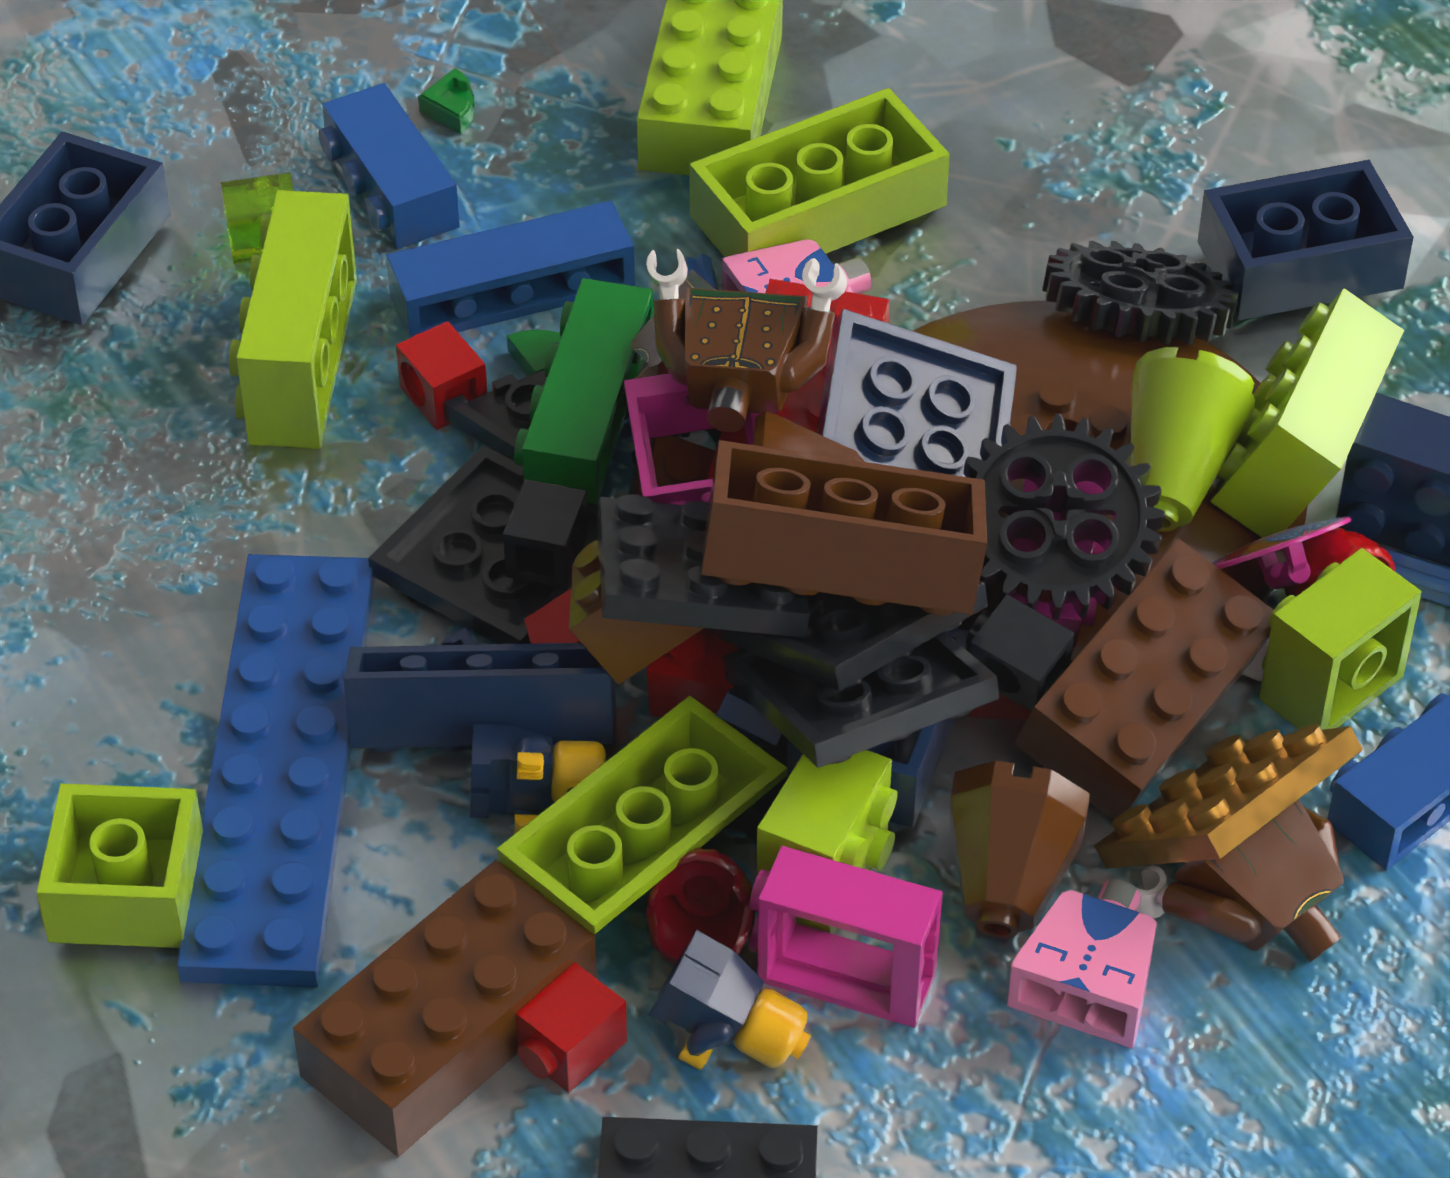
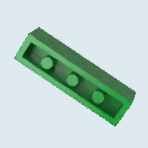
(582, 401)

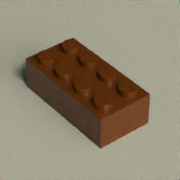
(845, 528)
(1147, 680)
(439, 1007)

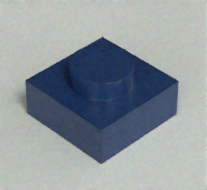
(748, 719)

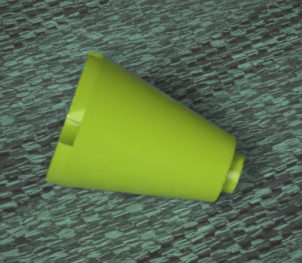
(1186, 424)

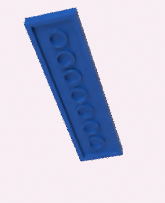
(277, 775)

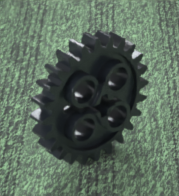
(1140, 292)
(1055, 463)

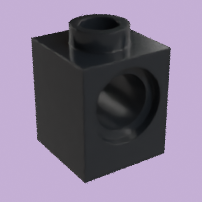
(1021, 650)

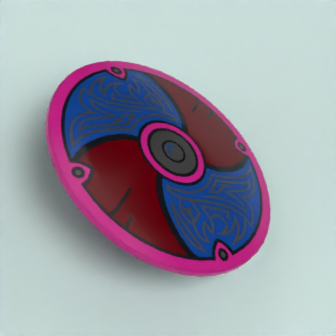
(1296, 568)

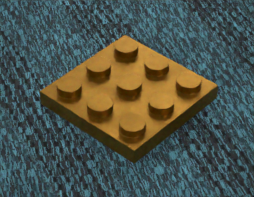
(1227, 797)

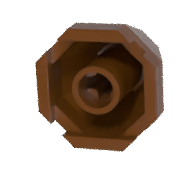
(1013, 842)

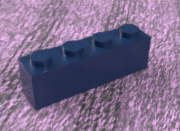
(440, 691)

